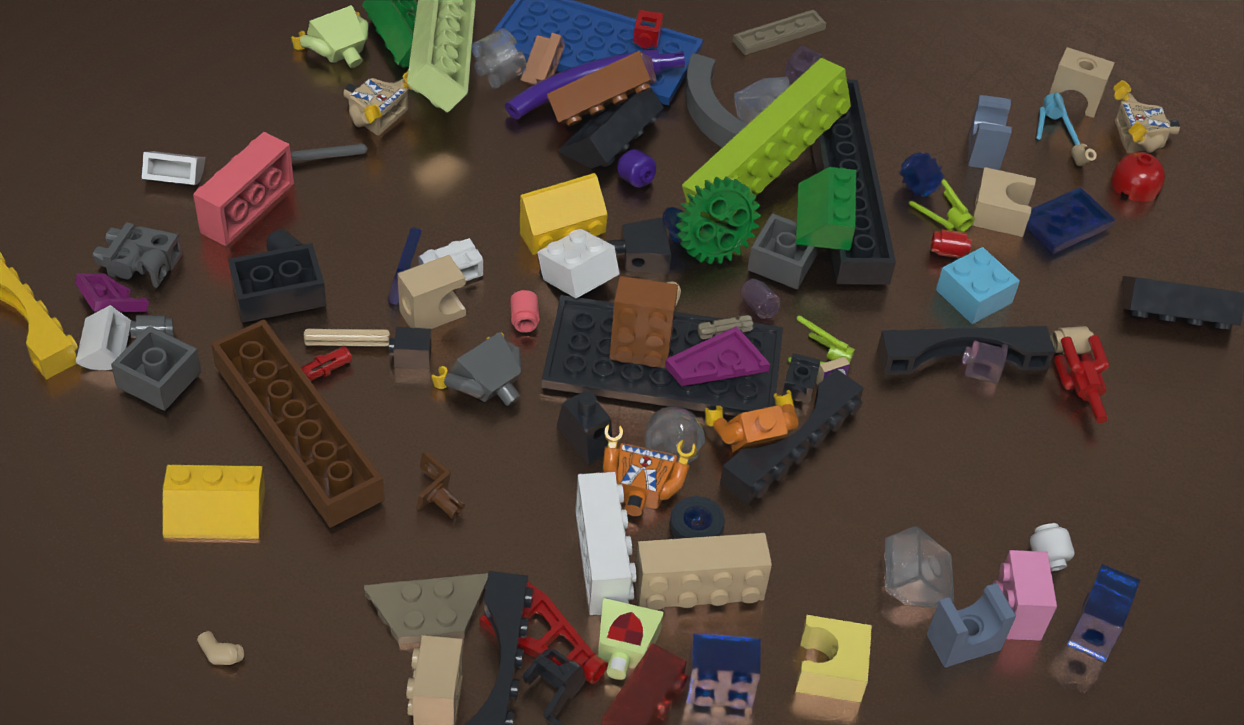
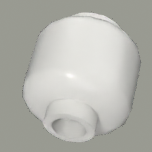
(1056, 542)

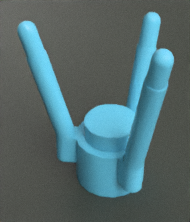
(1055, 109)

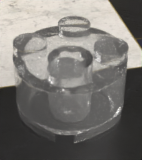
(498, 58)

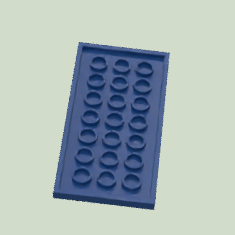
(594, 35)

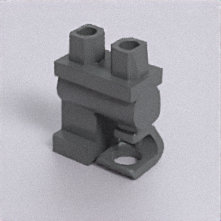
(139, 250)

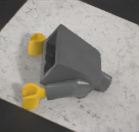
(485, 371)

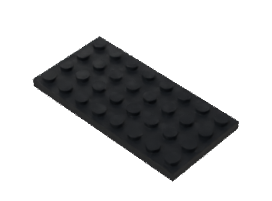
(581, 363)

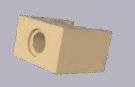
(1084, 74)
(1003, 201)
(428, 293)

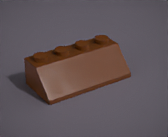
(602, 88)

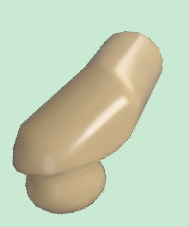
(1081, 155)

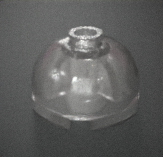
(671, 426)

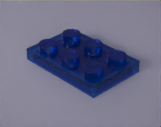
(1068, 220)

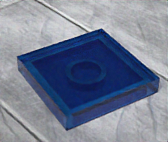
(405, 262)

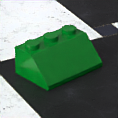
(827, 209)

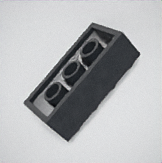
(612, 130)
(1184, 301)

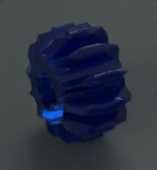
(921, 174)

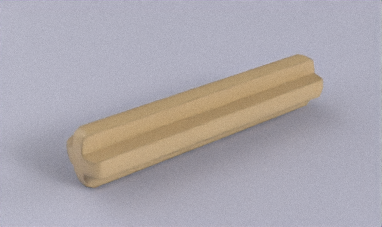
(346, 337)

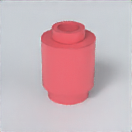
(524, 310)

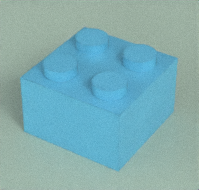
(977, 285)

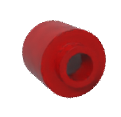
(950, 243)

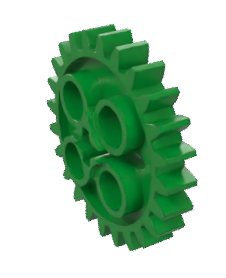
(729, 198)

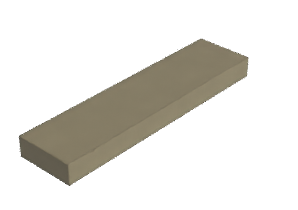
(779, 32)

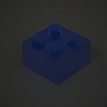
(723, 670)

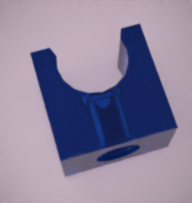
(1103, 613)

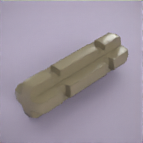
(706, 329)

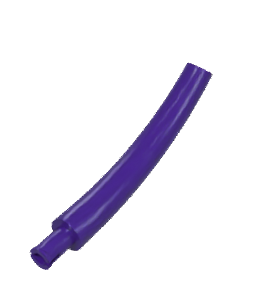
(537, 94)

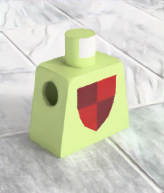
(626, 635)

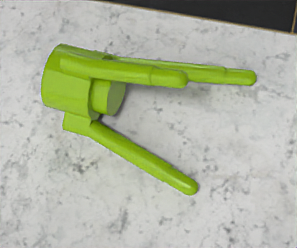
(958, 215)
(837, 348)

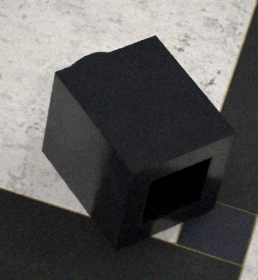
(411, 347)

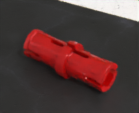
(338, 357)

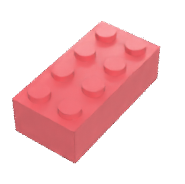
(244, 188)

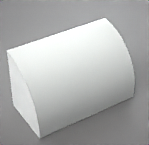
(172, 167)
(103, 339)

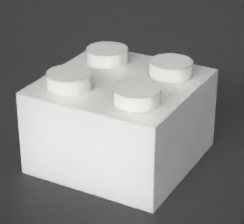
(578, 263)

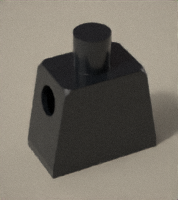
(644, 246)
(584, 425)

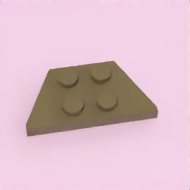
(428, 606)

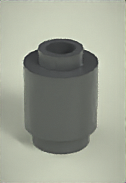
(158, 322)

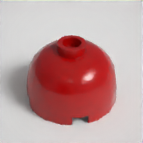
(1138, 176)

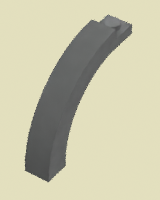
(703, 105)

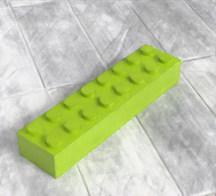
(779, 132)

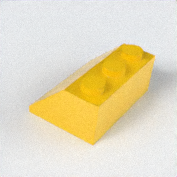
(560, 209)
(213, 501)

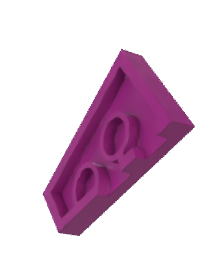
(717, 359)

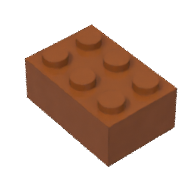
(643, 321)

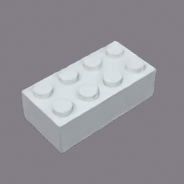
(603, 540)

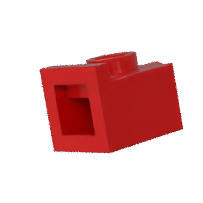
(645, 35)

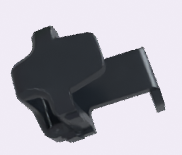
(566, 678)

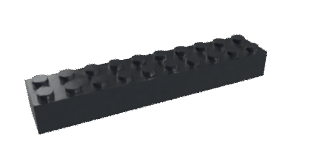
(849, 147)

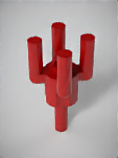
(1084, 374)

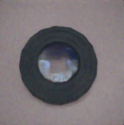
(696, 509)

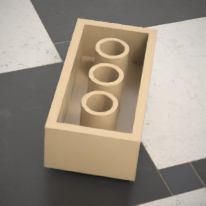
(702, 571)

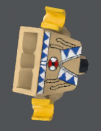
(377, 103)
(1141, 125)

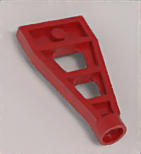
(581, 654)

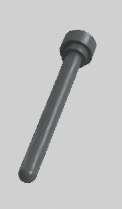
(329, 152)

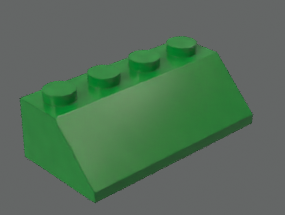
(395, 24)

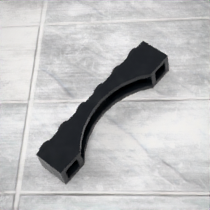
(909, 349)
(754, 469)
(504, 608)

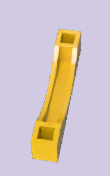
(47, 344)

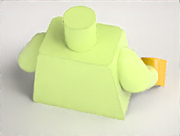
(336, 36)

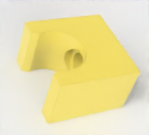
(849, 654)

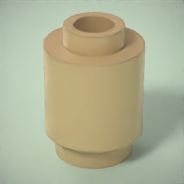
(1079, 336)

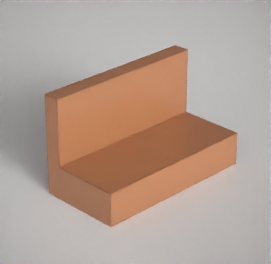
(543, 58)

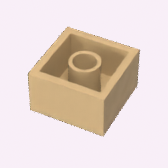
(436, 681)

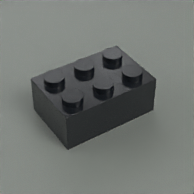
(277, 282)

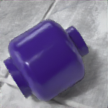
(636, 168)

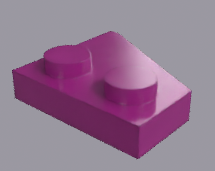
(103, 291)

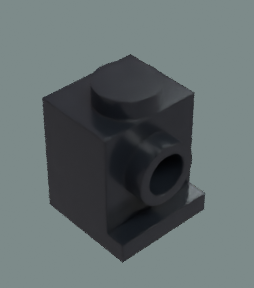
(801, 377)

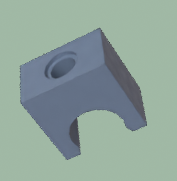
(988, 132)
(985, 620)

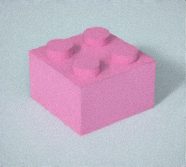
(1029, 591)

